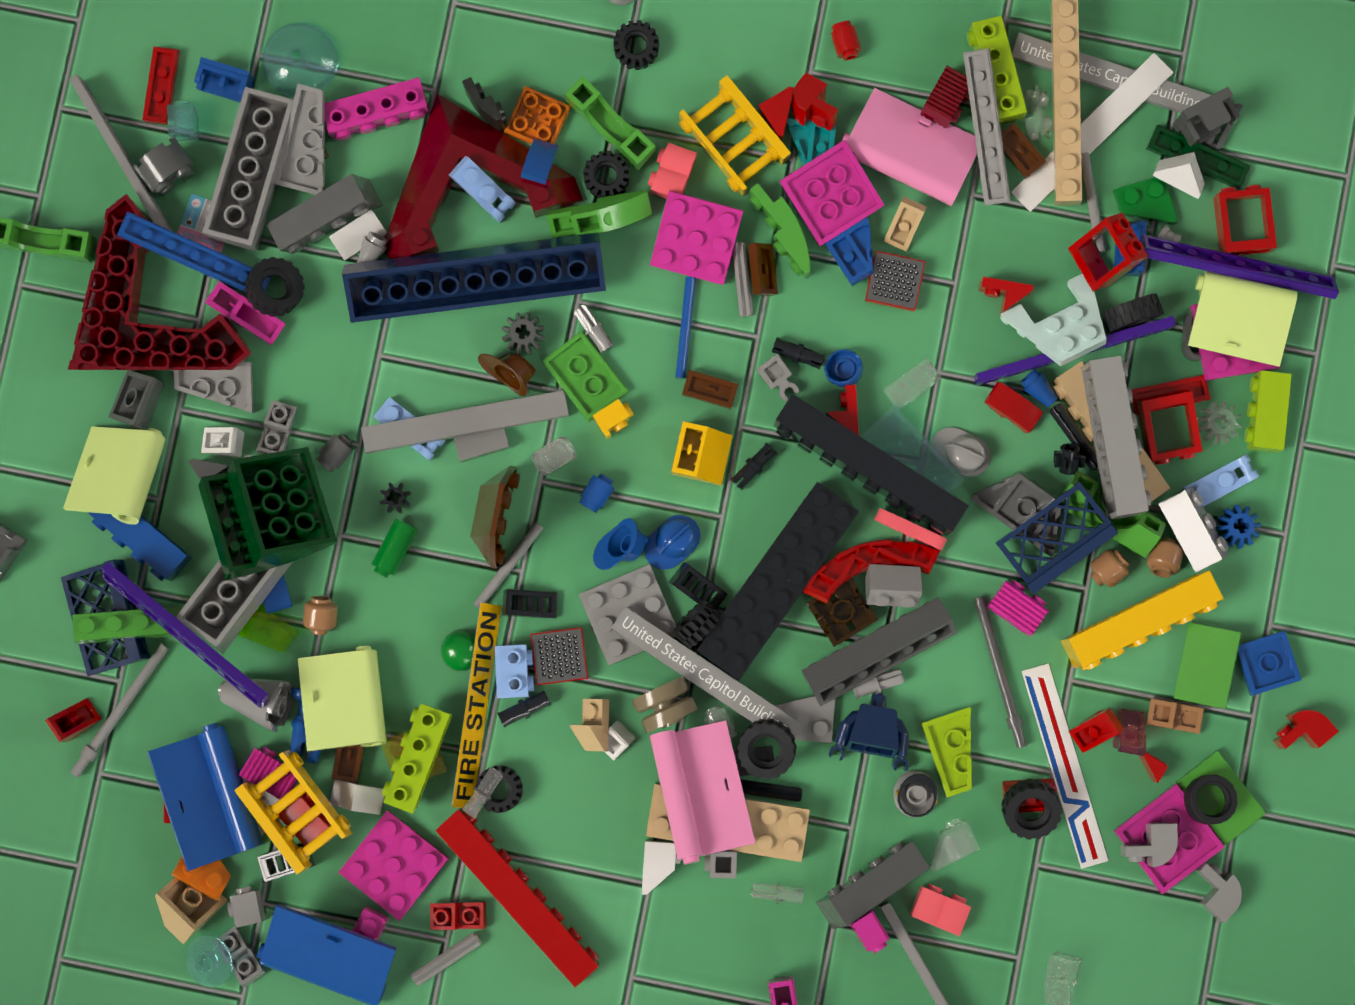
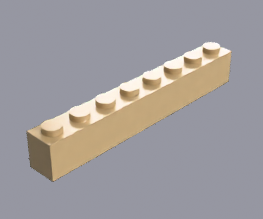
(1066, 103)

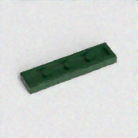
(1210, 161)

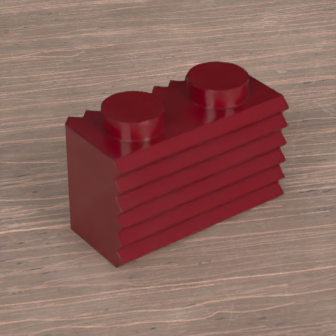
(946, 98)

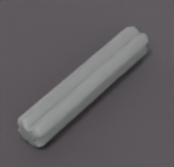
(742, 279)
(446, 959)

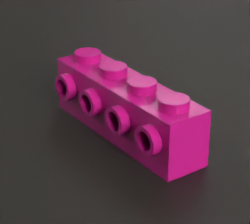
(375, 108)

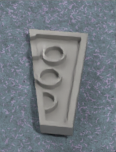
(303, 148)

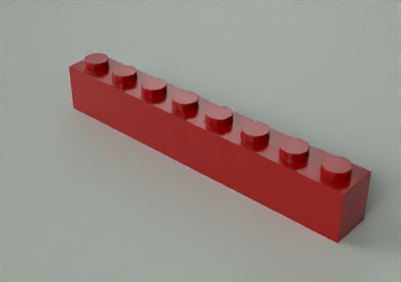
(518, 897)

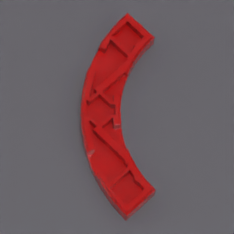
(857, 559)

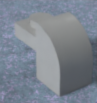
(1159, 846)
(1225, 894)

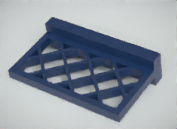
(1072, 554)
(135, 646)

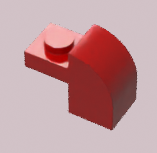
(810, 105)
(1307, 723)

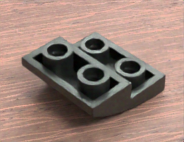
(486, 107)

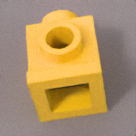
(613, 417)

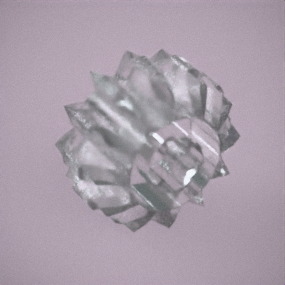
(1226, 417)
(553, 456)

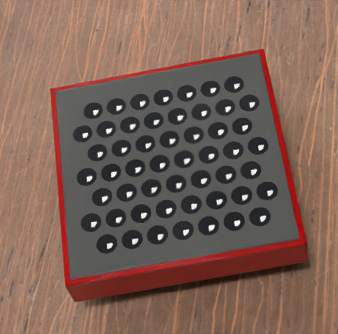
(895, 281)
(559, 656)

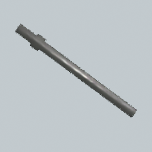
(1014, 721)

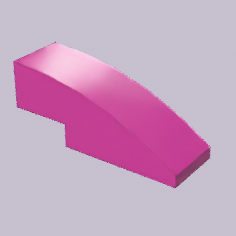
(242, 312)

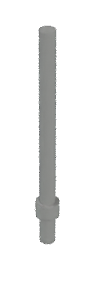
(90, 751)

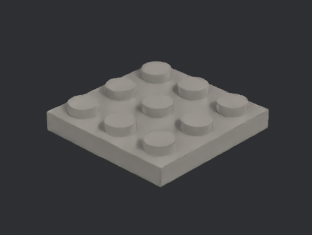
(637, 592)

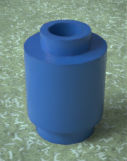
(596, 492)

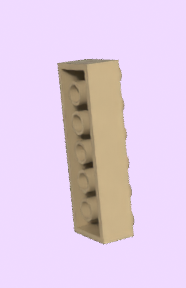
(776, 827)

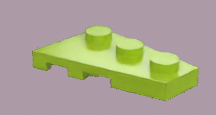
(951, 749)

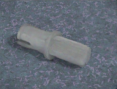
(593, 328)
(879, 683)

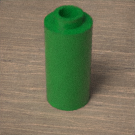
(393, 548)

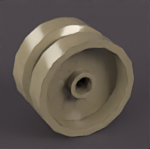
(665, 705)

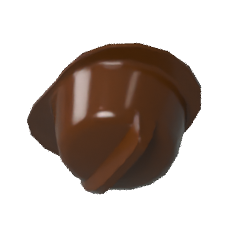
(510, 370)

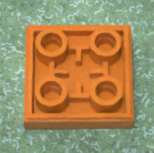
(537, 117)

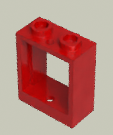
(1222, 222)
(1090, 261)
(1149, 403)

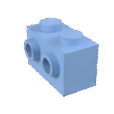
(513, 671)

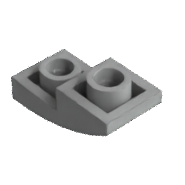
(277, 428)
(245, 962)

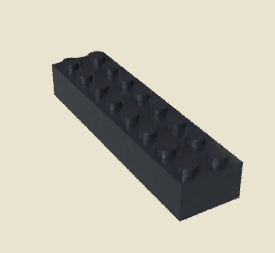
(870, 466)
(777, 581)

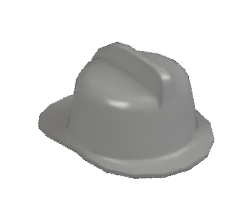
(962, 450)

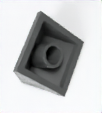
(136, 400)

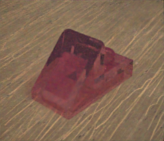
(1133, 737)

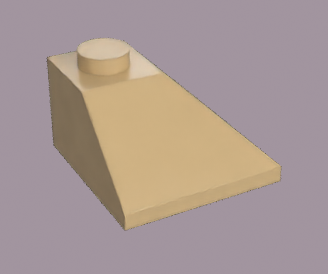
(185, 909)

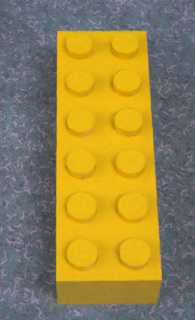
(1144, 618)

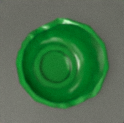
(458, 650)

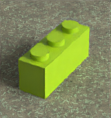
(1268, 411)

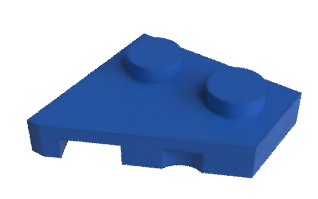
(853, 251)

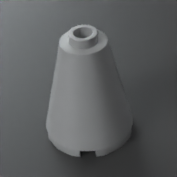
(274, 711)

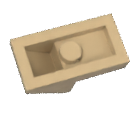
(905, 223)
(594, 730)

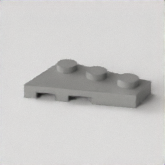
(223, 386)
(814, 720)

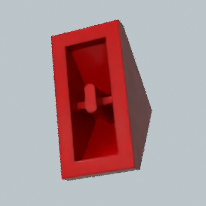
(776, 111)
(73, 720)

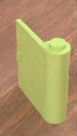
(1242, 318)
(115, 472)
(342, 700)

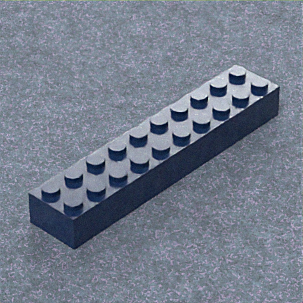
(474, 277)

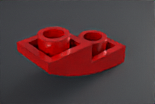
(1013, 407)
(458, 915)

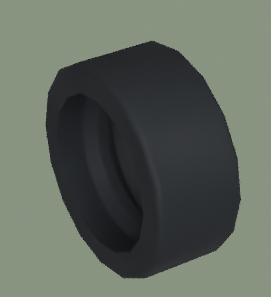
(1230, 798)

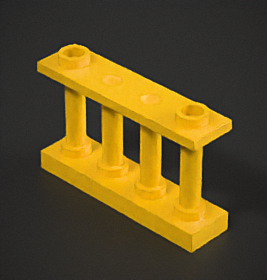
(744, 112)
(268, 815)

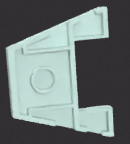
(1066, 333)

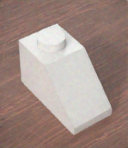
(658, 863)

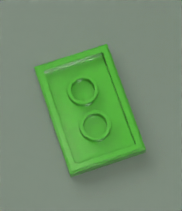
(584, 375)
(1207, 665)
(1211, 798)

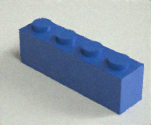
(147, 544)

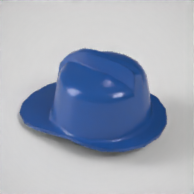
(672, 542)
(619, 544)

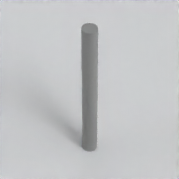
(1092, 199)
(509, 564)

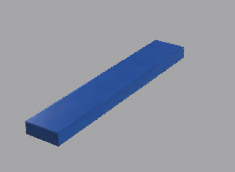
(186, 252)

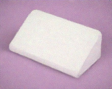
(350, 237)

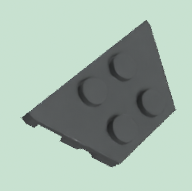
(1017, 500)

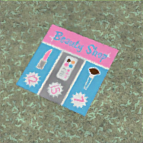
(194, 221)

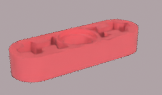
(910, 529)

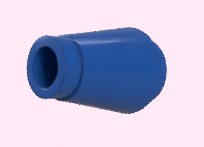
(1039, 388)

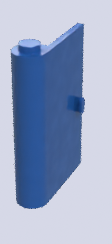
(203, 778)
(327, 955)

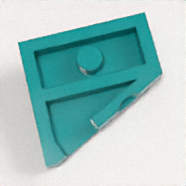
(810, 139)

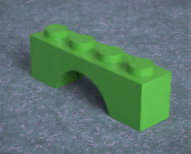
(597, 112)
(50, 242)
(1136, 532)
(117, 625)

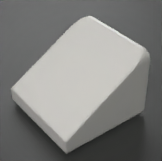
(618, 740)

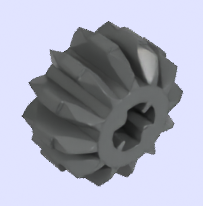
(514, 337)

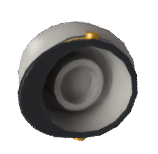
(915, 794)

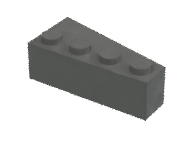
(324, 213)
(873, 885)

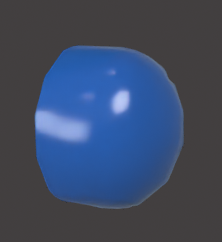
(843, 368)

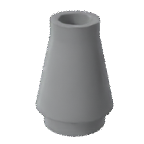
(372, 247)

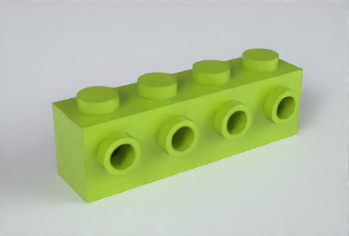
(992, 34)
(417, 758)

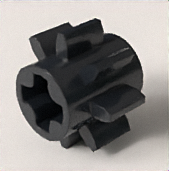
(1069, 459)
(402, 500)

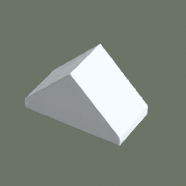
(1181, 173)
(223, 441)
(357, 797)

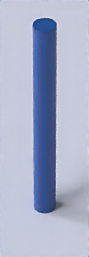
(685, 328)

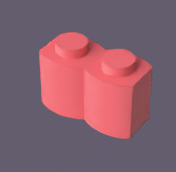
(673, 172)
(940, 910)

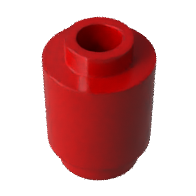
(845, 40)

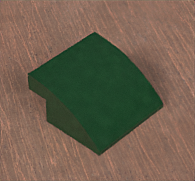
(266, 512)

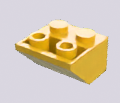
(701, 453)

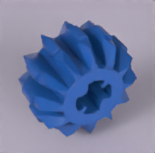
(1242, 518)

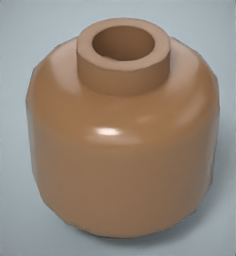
(1165, 558)
(1109, 568)
(320, 615)

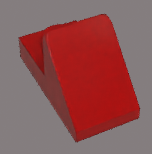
(1012, 291)
(849, 417)
(1096, 729)

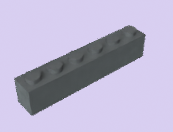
(879, 651)

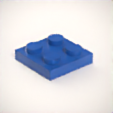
(1268, 663)

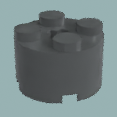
(164, 166)

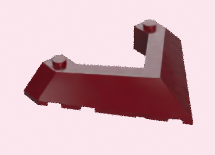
(446, 140)
(109, 326)

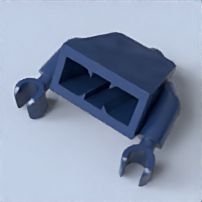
(874, 732)

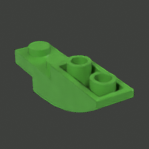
(600, 217)
(789, 238)

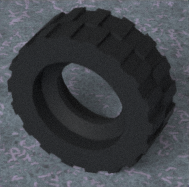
(287, 273)
(1133, 313)
(762, 768)
(1031, 828)

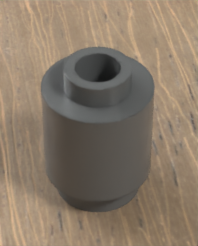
(335, 452)

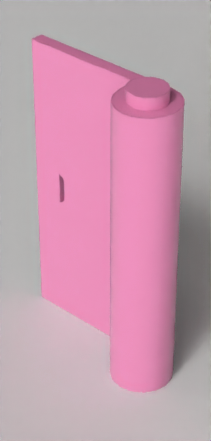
(912, 147)
(701, 807)

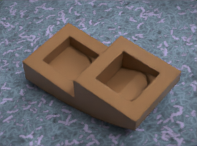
(1175, 716)

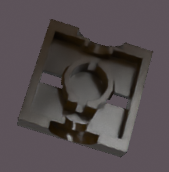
(847, 608)

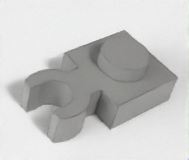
(775, 374)

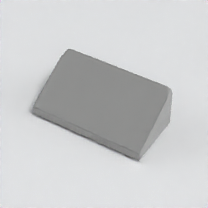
(481, 444)

